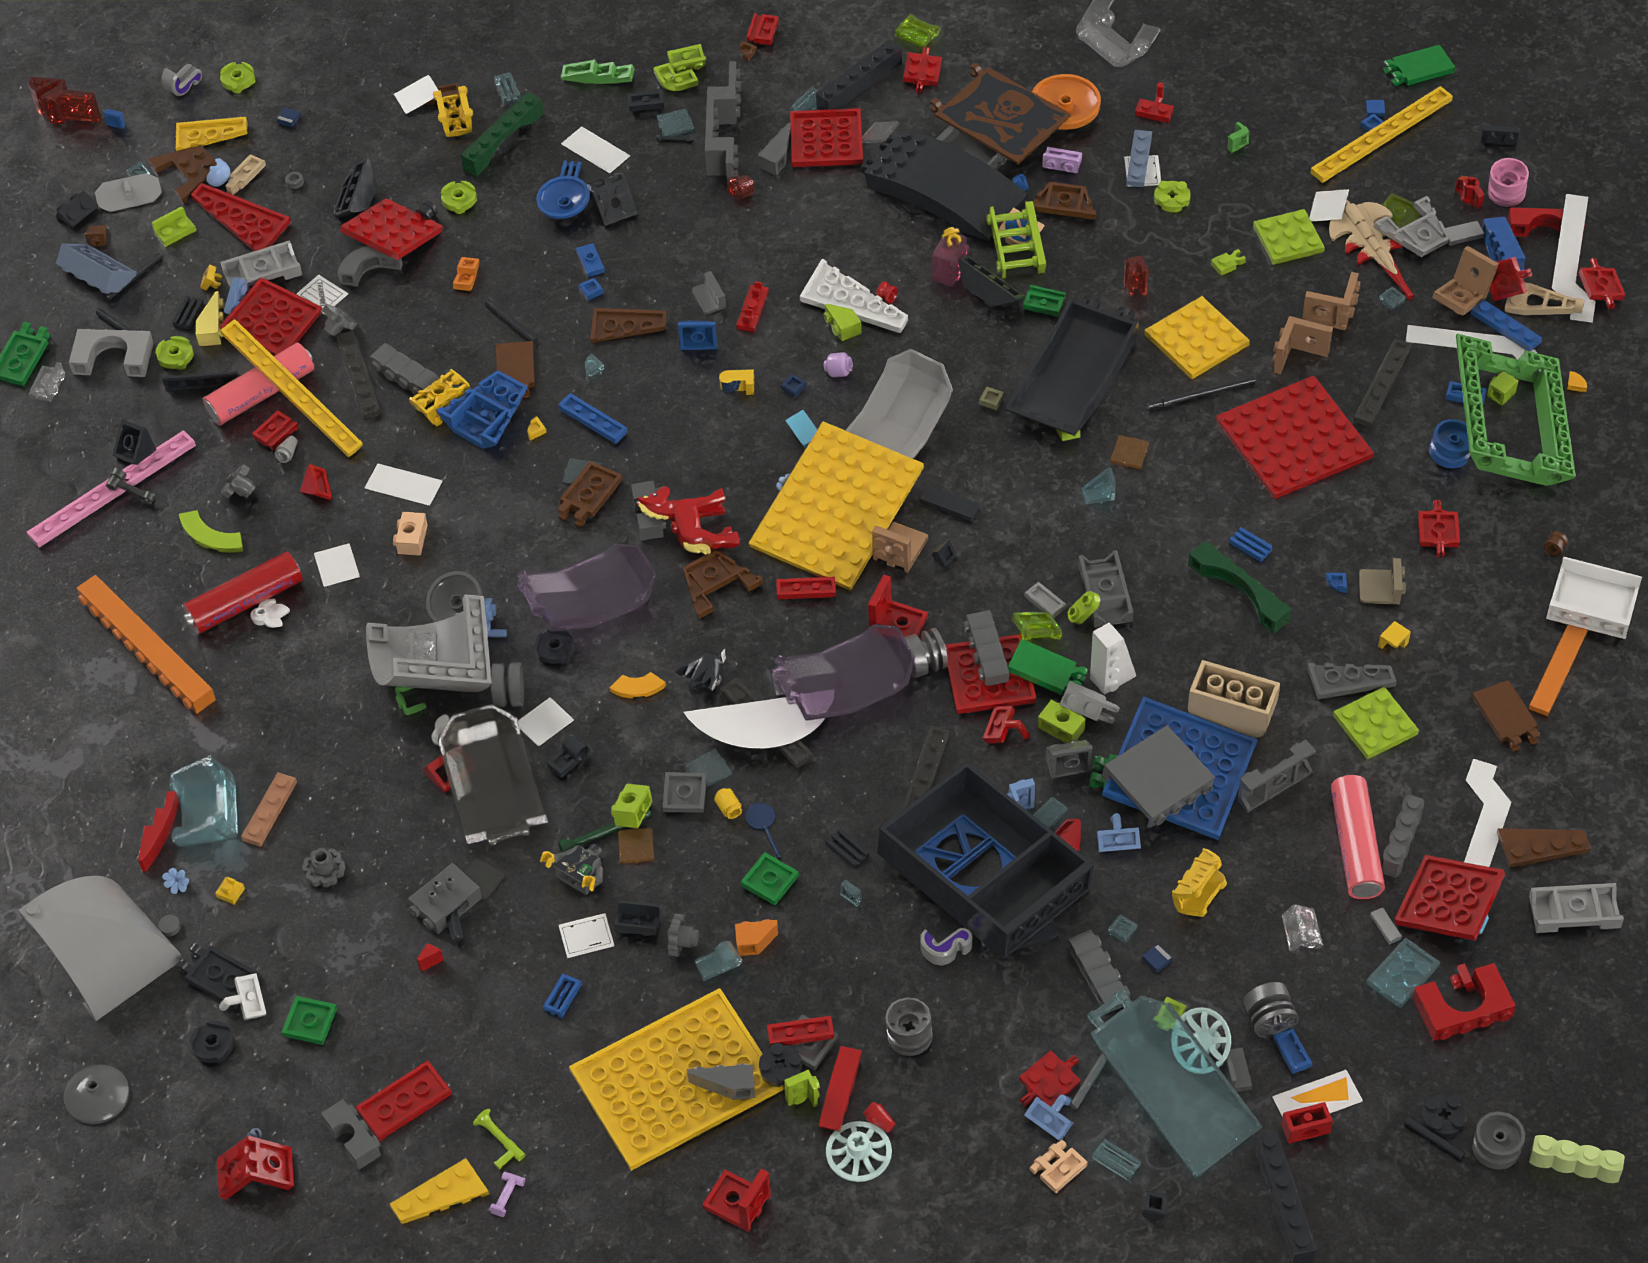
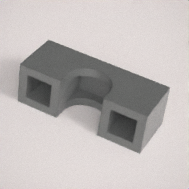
(648, 527)
(341, 1120)

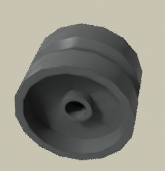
(507, 684)
(1498, 1140)

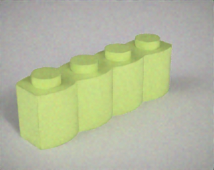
(1582, 1160)

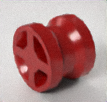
(887, 292)

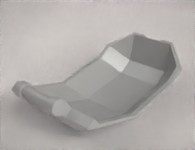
(904, 403)

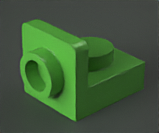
(1239, 138)

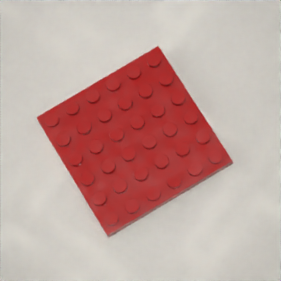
(1294, 437)

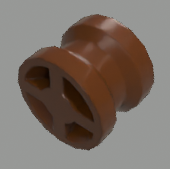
(1556, 543)

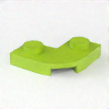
(675, 82)

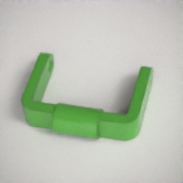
(402, 703)

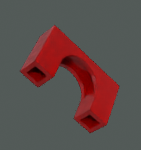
(1445, 1021)

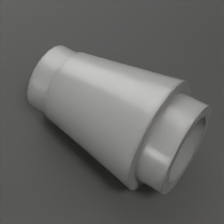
(286, 449)

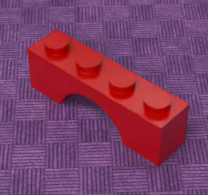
(1526, 219)

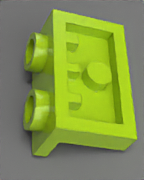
(173, 226)
(802, 1087)

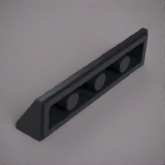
(198, 381)

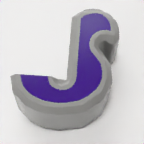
(181, 82)
(946, 950)

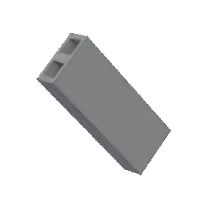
(1385, 925)

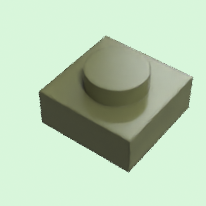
(991, 398)

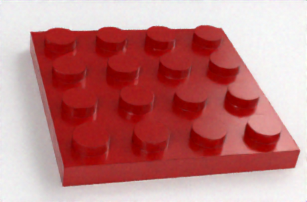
(826, 137)
(391, 229)
(274, 315)
(971, 693)
(1450, 897)

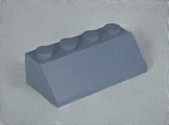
(94, 267)

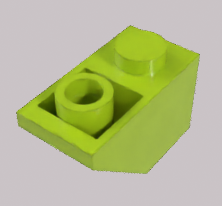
(843, 321)

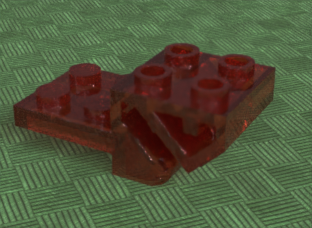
(59, 104)

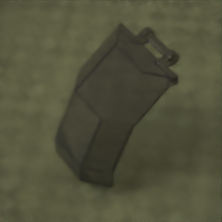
(490, 775)

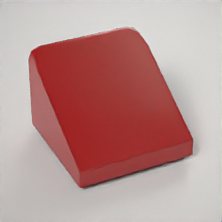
(429, 957)

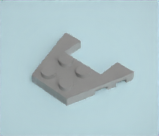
(1419, 236)

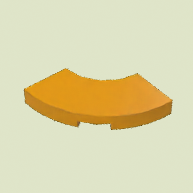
(637, 687)

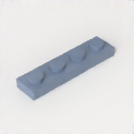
(1139, 158)

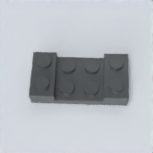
(1108, 581)
(1259, 788)

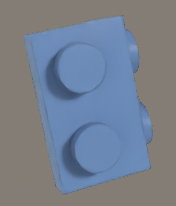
(1023, 793)

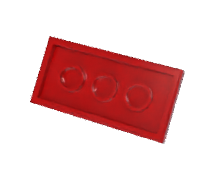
(403, 1100)

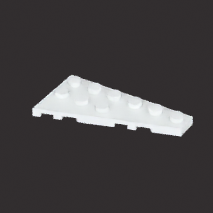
(832, 287)

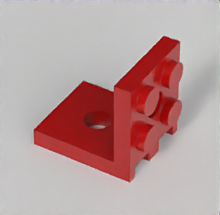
(888, 612)
(250, 1162)
(750, 1201)

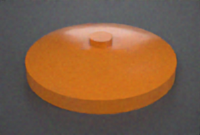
(1073, 95)

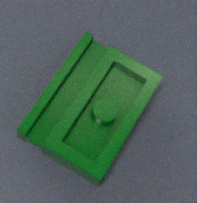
(1044, 300)

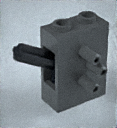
(445, 900)

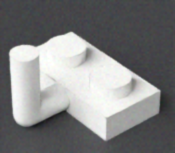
(248, 996)

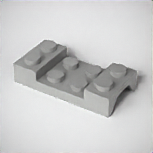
(263, 263)
(1575, 907)

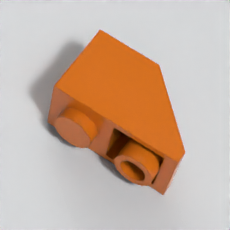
(755, 936)

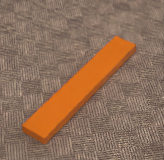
(1558, 669)

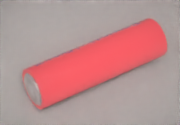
(254, 386)
(1357, 837)

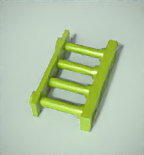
(1030, 229)

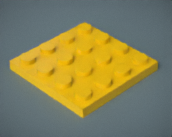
(1196, 337)

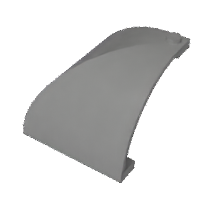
(461, 652)
(100, 940)

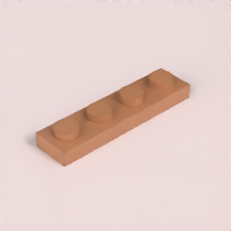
(269, 809)

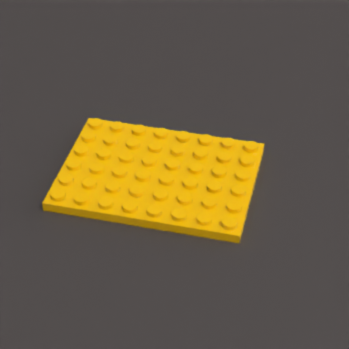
(834, 502)
(643, 1082)

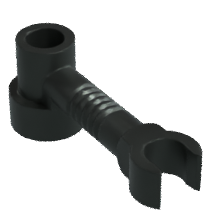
(117, 479)

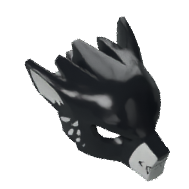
(704, 669)

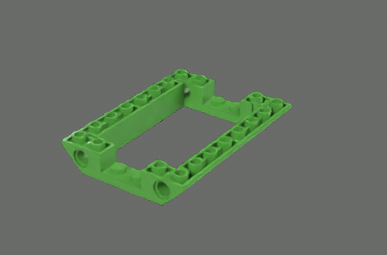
(1544, 372)

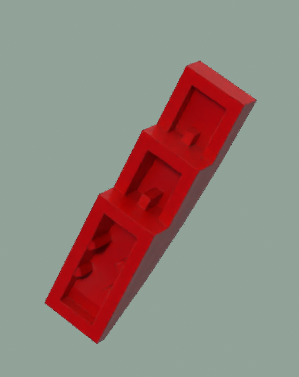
(156, 835)
(840, 1088)

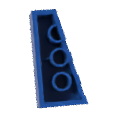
(1501, 241)

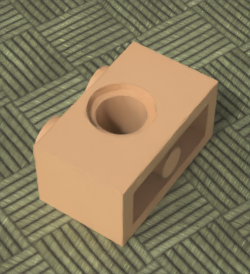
(410, 533)

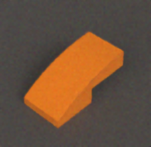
(466, 274)

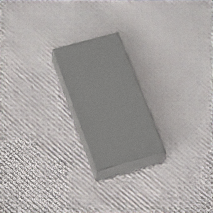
(1464, 233)
(1045, 600)

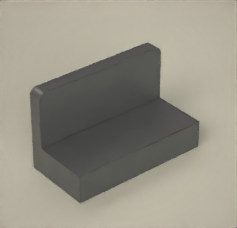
(710, 294)
(1236, 1069)

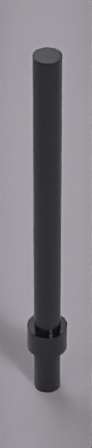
(1166, 401)

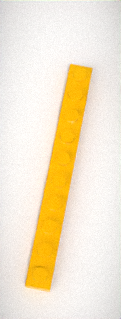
(1381, 134)
(291, 388)

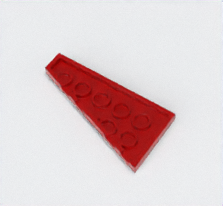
(249, 222)

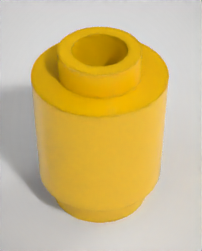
(728, 803)

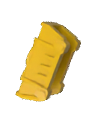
(464, 112)
(440, 392)
(1199, 885)

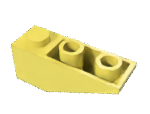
(209, 322)

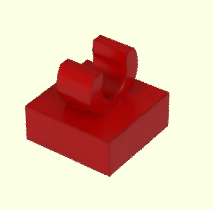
(1463, 979)

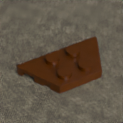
(1065, 200)

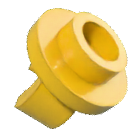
(951, 233)

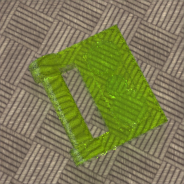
(917, 31)
(1036, 625)

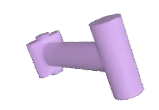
(512, 1180)

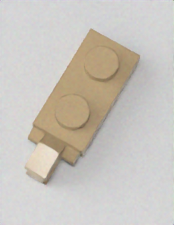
(244, 173)

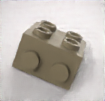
(1382, 585)

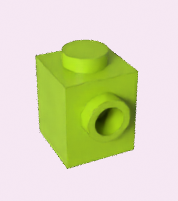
(1502, 388)

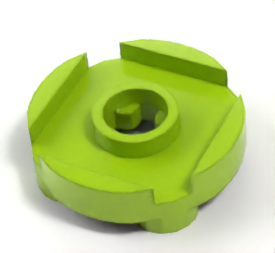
(237, 84)
(1167, 188)
(462, 203)
(174, 361)

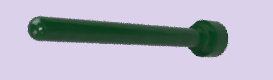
(569, 844)

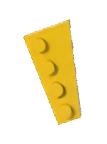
(208, 131)
(448, 1188)

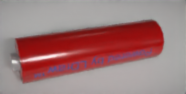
(242, 592)

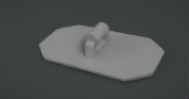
(128, 192)

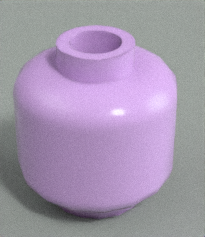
(838, 364)

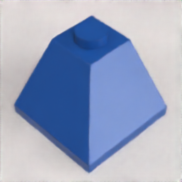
(697, 335)

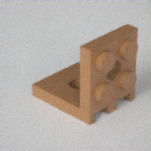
(1466, 287)
(1337, 309)
(1296, 336)
(898, 545)

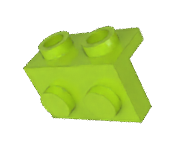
(687, 58)

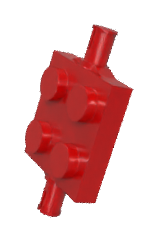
(922, 69)
(1508, 279)
(1601, 283)
(1438, 528)
(1049, 1079)

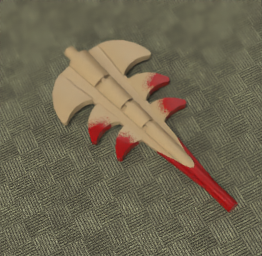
(1359, 222)

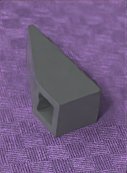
(775, 154)
(728, 1081)

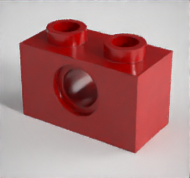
(1306, 1122)

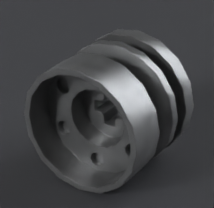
(927, 651)
(1270, 1009)
(909, 1026)

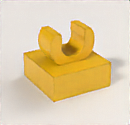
(209, 278)
(230, 890)

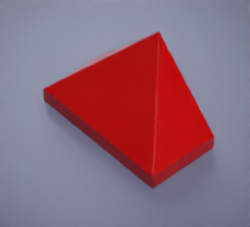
(316, 482)
(1070, 832)

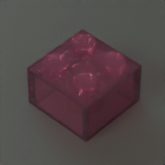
(945, 261)

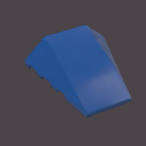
(485, 410)

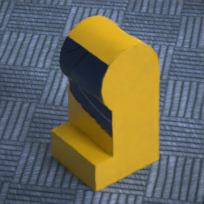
(737, 381)

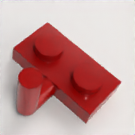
(1155, 109)
(999, 724)

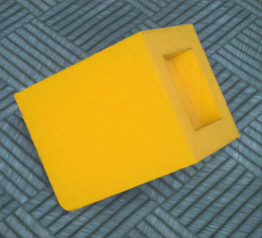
(1395, 636)

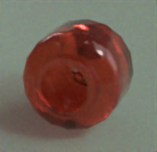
(741, 187)

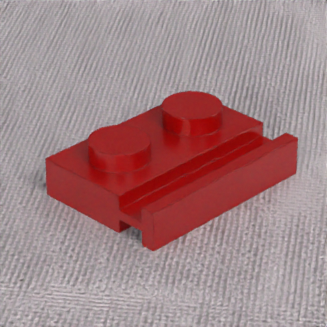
(762, 29)
(275, 430)

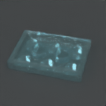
(1402, 972)

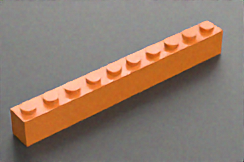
(145, 644)

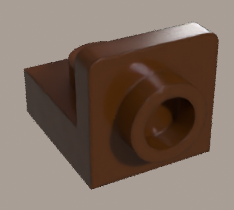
(96, 235)

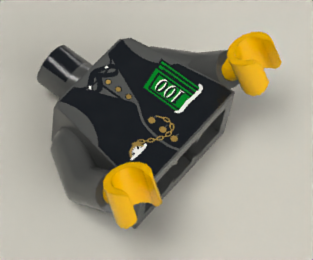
(577, 867)

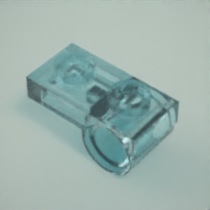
(718, 962)

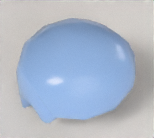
(218, 174)

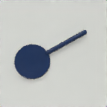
(760, 817)

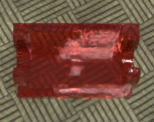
(1136, 275)

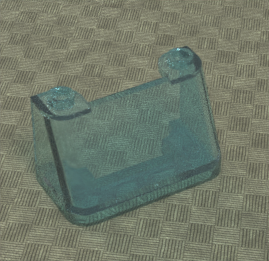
(206, 803)

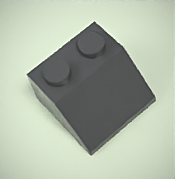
(1069, 758)

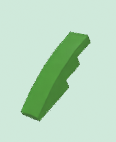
(597, 73)

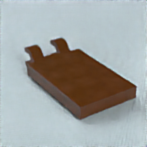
(517, 361)
(588, 492)
(1506, 714)

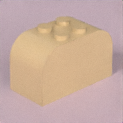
(1233, 699)

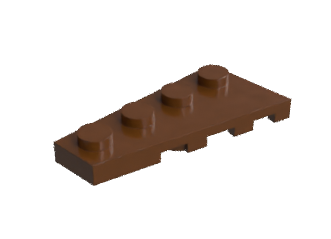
(621, 323)
(1540, 845)

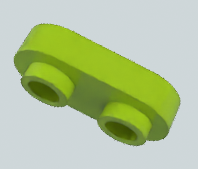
(1084, 607)

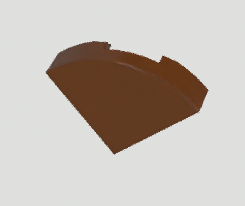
(747, 50)

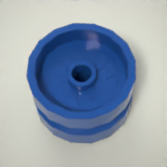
(1450, 444)

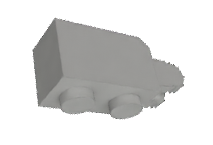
(1087, 703)

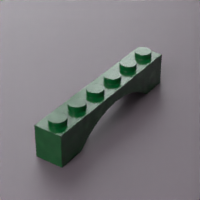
(481, 151)
(1211, 563)

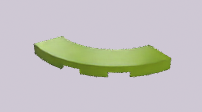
(208, 537)

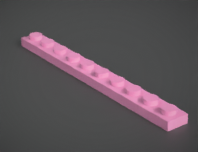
(102, 495)

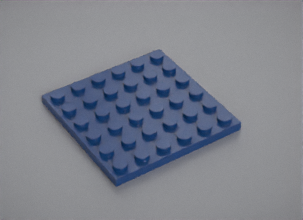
(1217, 747)

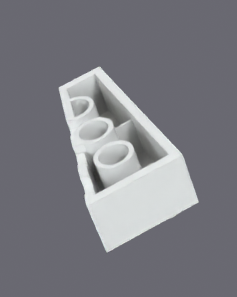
(1110, 660)

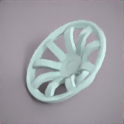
(1209, 1037)
(858, 1148)

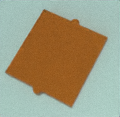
(1129, 451)
(636, 845)

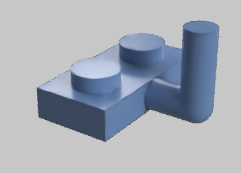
(236, 294)
(490, 611)
(1118, 838)
(1049, 1117)

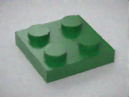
(769, 878)
(309, 1020)

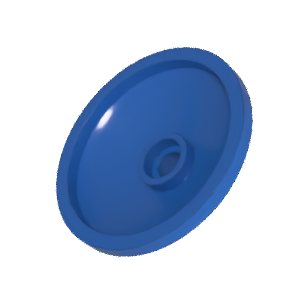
(563, 197)

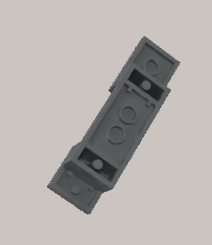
(722, 109)

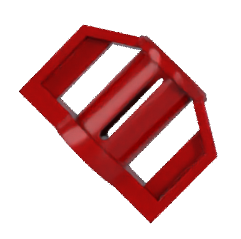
(1471, 192)

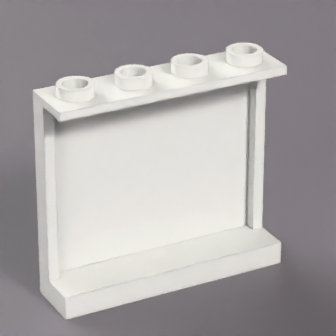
(1594, 597)

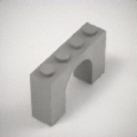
(92, 342)

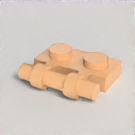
(1063, 1170)

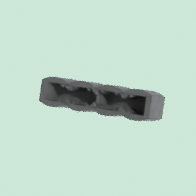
(401, 369)
(987, 648)
(1402, 836)
(1096, 967)

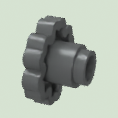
(337, 320)
(238, 483)
(323, 867)
(681, 935)

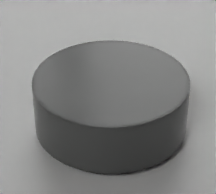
(294, 180)
(169, 925)

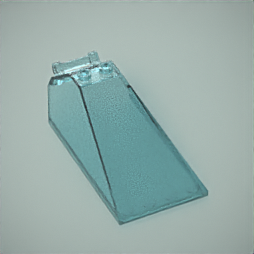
(1173, 1079)

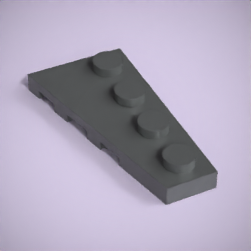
(1349, 679)

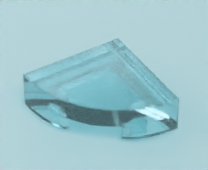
(592, 365)

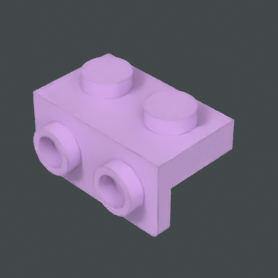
(1062, 159)

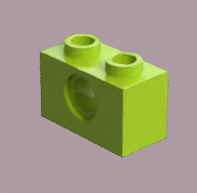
(1065, 731)
(631, 805)

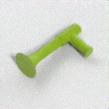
(513, 1150)

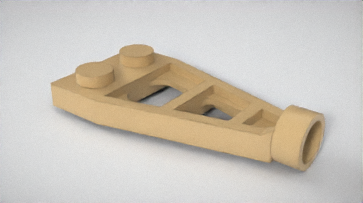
(1518, 303)

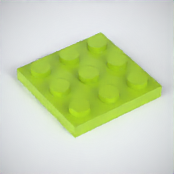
(1288, 236)
(1375, 723)

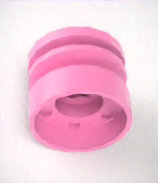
(1508, 182)

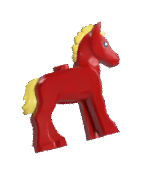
(686, 519)

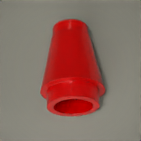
(879, 1117)

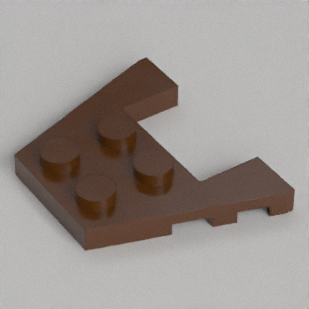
(191, 164)
(712, 573)

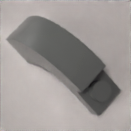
(363, 260)

